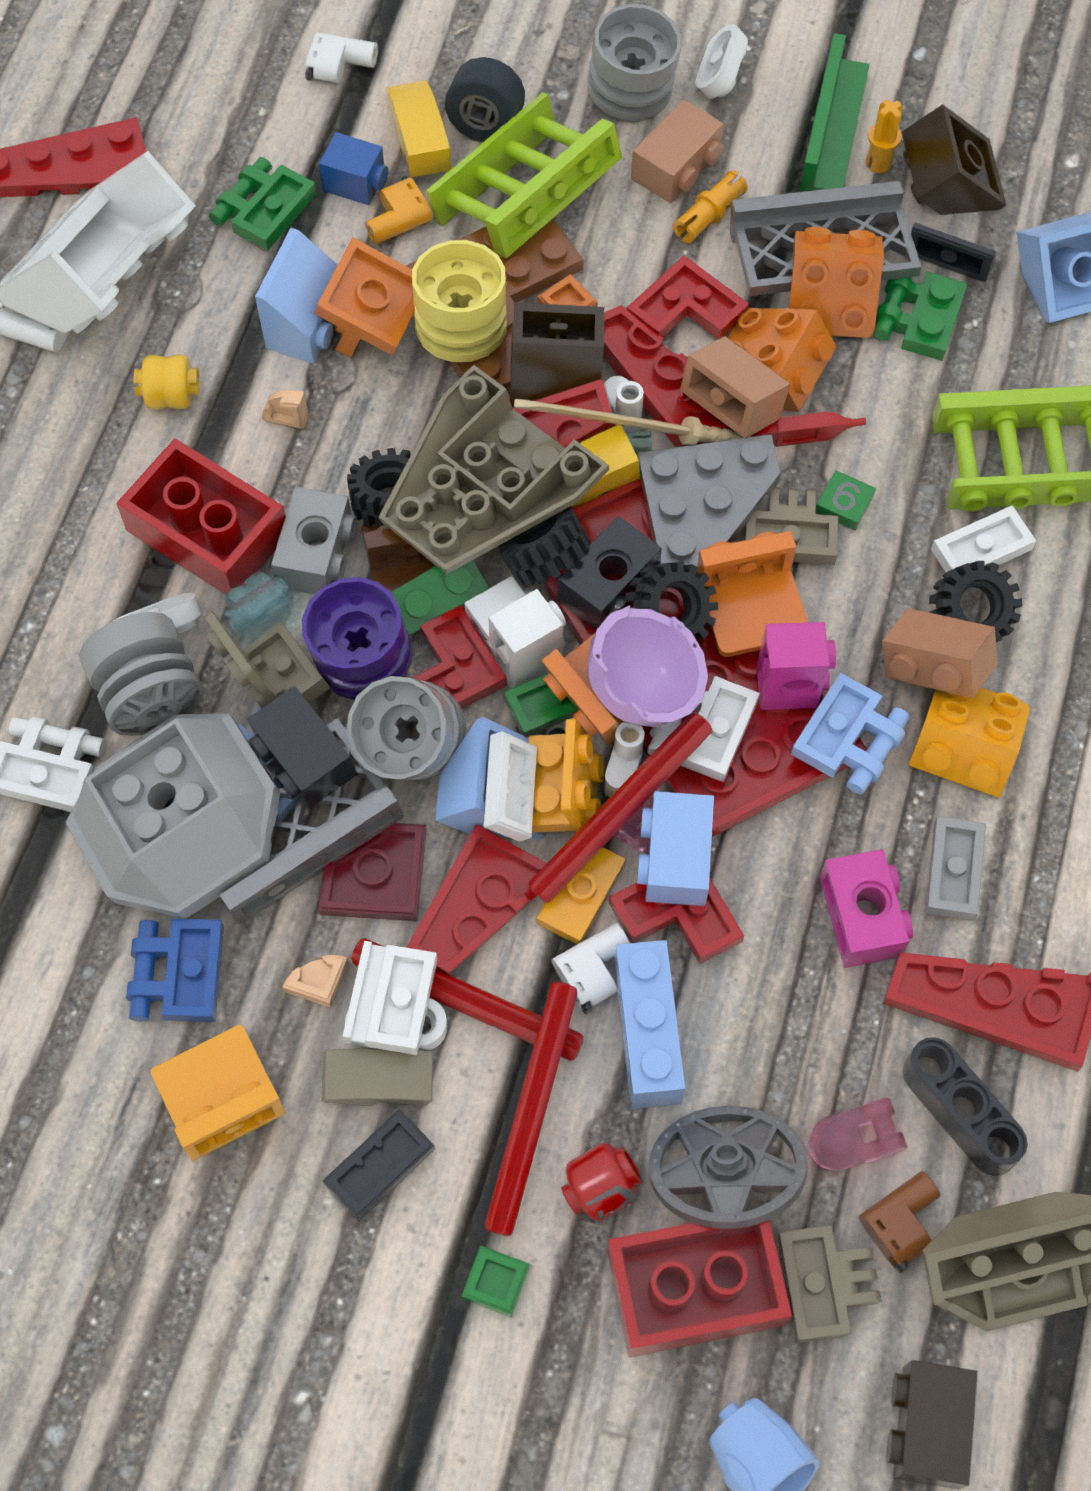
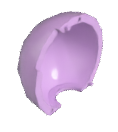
(646, 667)

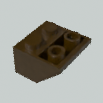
(554, 349)

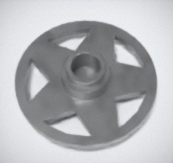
(728, 1167)

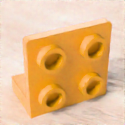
(217, 1092)

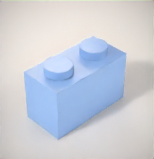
(678, 848)

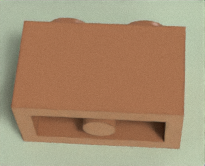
(677, 151)
(734, 387)
(940, 652)

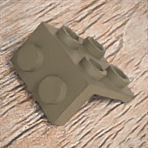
(270, 663)

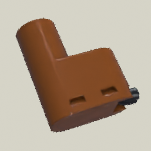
(893, 1221)

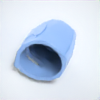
(761, 1450)

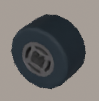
(483, 97)

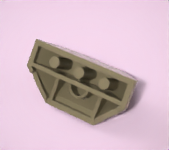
(1013, 1261)

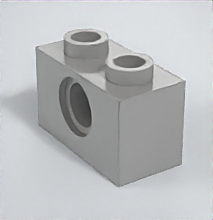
(309, 518)

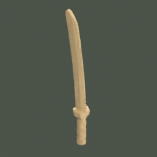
(689, 431)

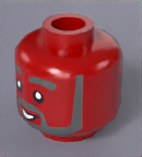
(601, 1182)

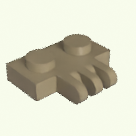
(813, 534)
(823, 1282)

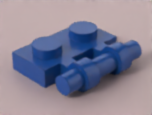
(191, 970)

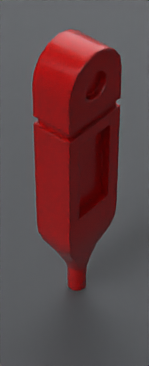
(808, 428)

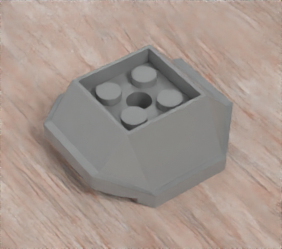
(200, 843)

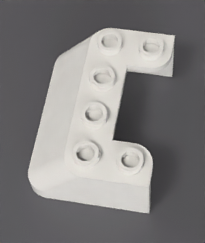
(94, 244)

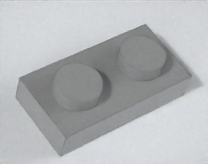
(955, 868)

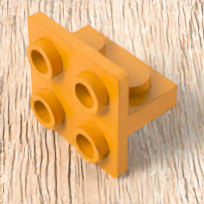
(565, 779)

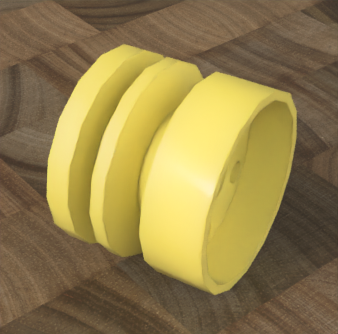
(459, 300)

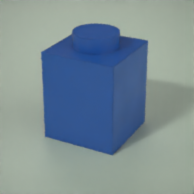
(353, 168)

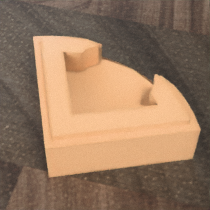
(287, 408)
(318, 979)

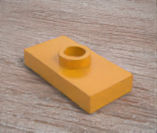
(580, 901)

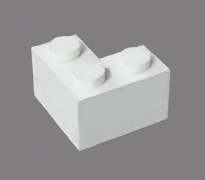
(517, 628)

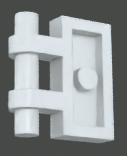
(728, 711)
(42, 775)

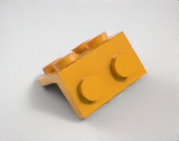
(972, 739)

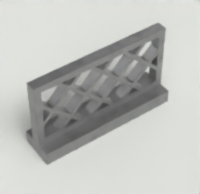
(835, 209)
(320, 844)

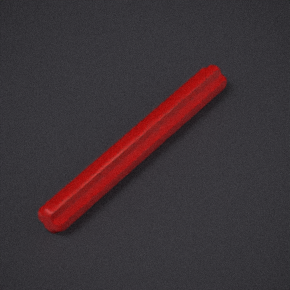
(620, 807)
(488, 1008)
(531, 1109)

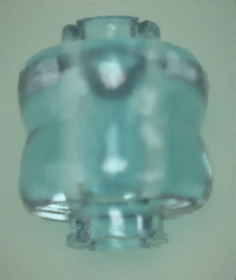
(258, 604)

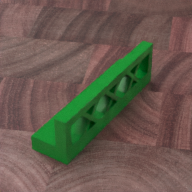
(834, 120)

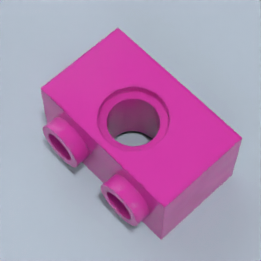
(794, 665)
(862, 936)

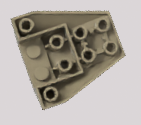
(483, 476)

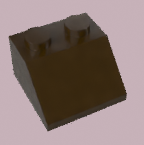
(951, 165)

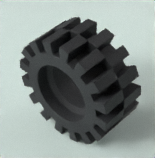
(370, 478)
(546, 548)
(988, 580)
(687, 582)

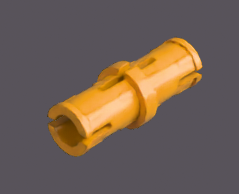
(710, 206)

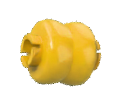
(167, 382)

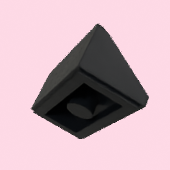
(953, 252)

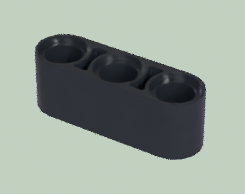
(972, 1132)

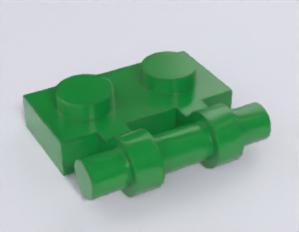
(272, 208)
(933, 316)

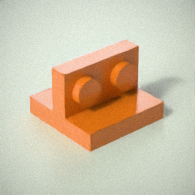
(368, 299)

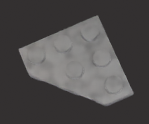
(705, 492)

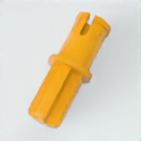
(884, 137)

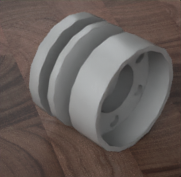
(633, 62)
(140, 672)
(381, 735)

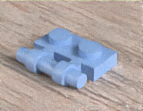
(837, 725)

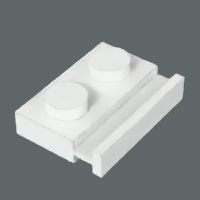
(390, 998)

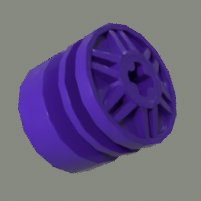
(352, 617)

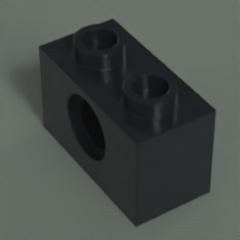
(615, 551)

